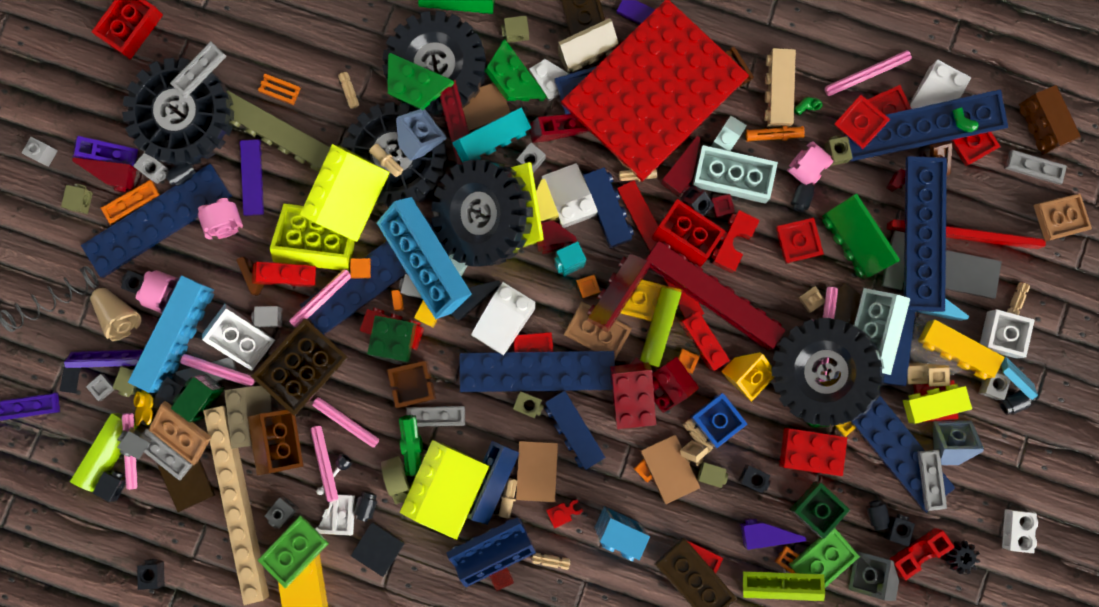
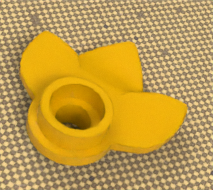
(144, 403)

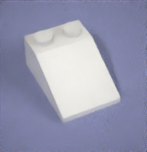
(940, 85)
(570, 195)
(503, 318)
(237, 337)

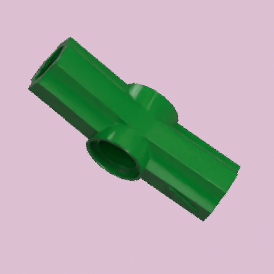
(410, 444)

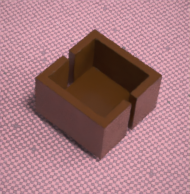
(411, 384)

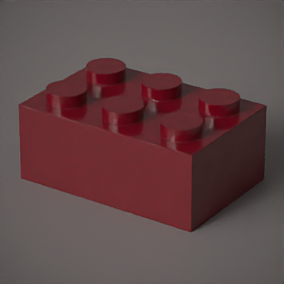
(633, 395)

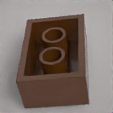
(1049, 120)
(275, 442)

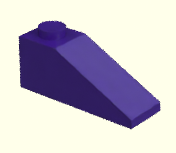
(103, 151)
(760, 535)

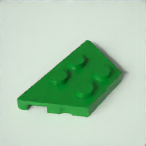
(512, 76)
(414, 83)

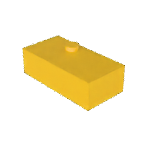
(306, 589)

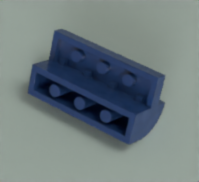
(491, 552)

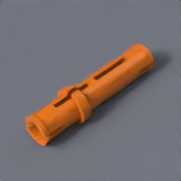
(775, 133)

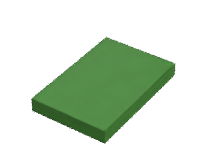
(293, 551)
(826, 557)

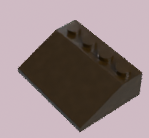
(299, 366)

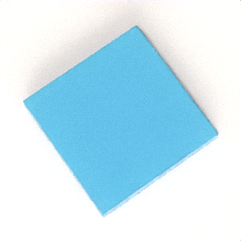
(1019, 378)

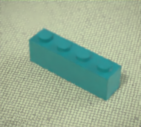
(492, 135)

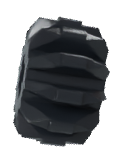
(966, 564)

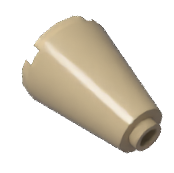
(114, 315)

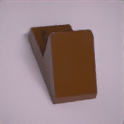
(941, 150)
(246, 268)

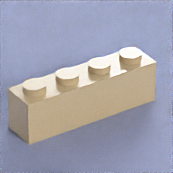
(780, 88)

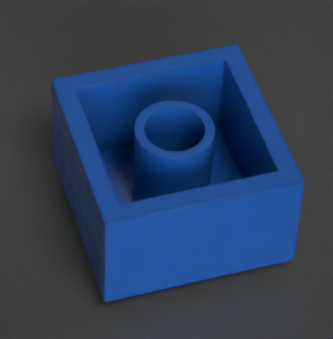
(718, 420)

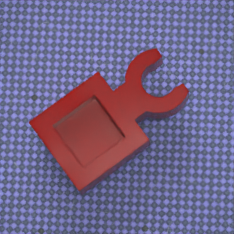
(561, 514)

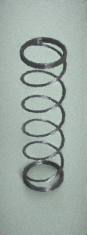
(5, 324)

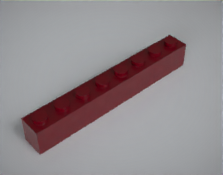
(715, 296)

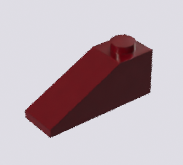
(555, 127)
(682, 172)
(116, 175)

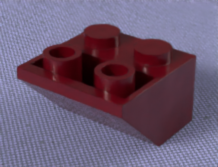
(554, 237)
(672, 385)

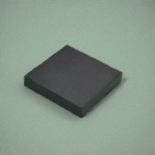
(377, 549)

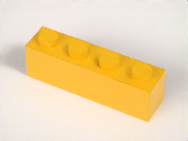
(960, 349)

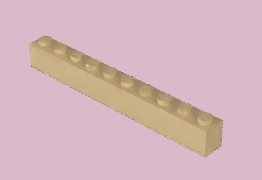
(236, 508)

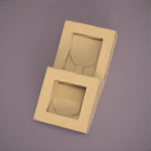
(928, 373)

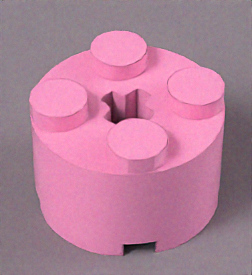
(809, 164)
(219, 219)
(156, 290)

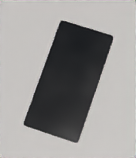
(69, 379)

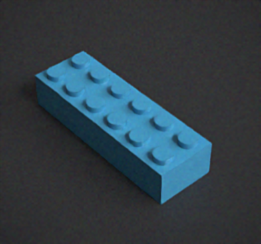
(423, 258)
(171, 334)
(621, 533)

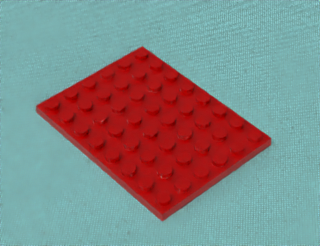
(654, 89)

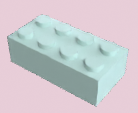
(734, 174)
(883, 319)

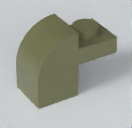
(395, 479)

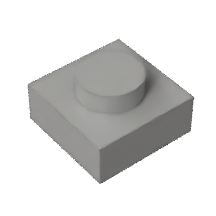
(100, 387)

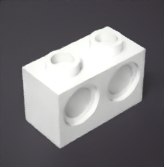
(1013, 531)

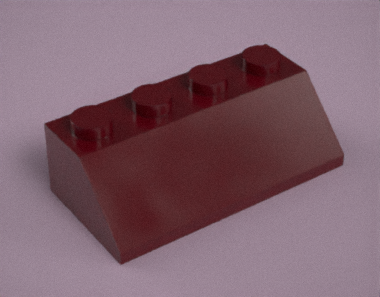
(619, 292)

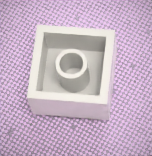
(1007, 333)

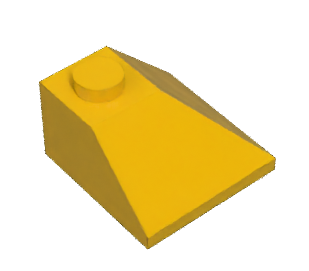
(749, 374)

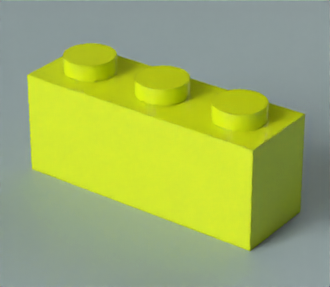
(937, 403)

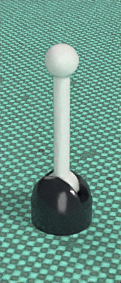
(343, 463)

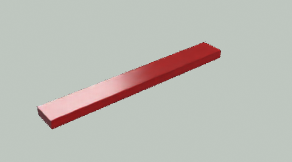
(647, 226)
(980, 236)

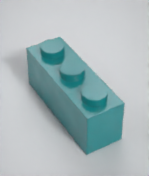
(569, 259)

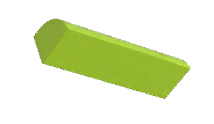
(660, 326)
(101, 455)
(784, 586)

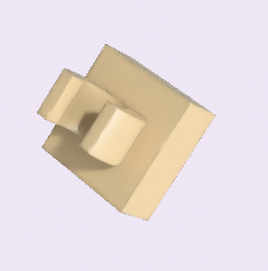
(812, 299)
(694, 452)

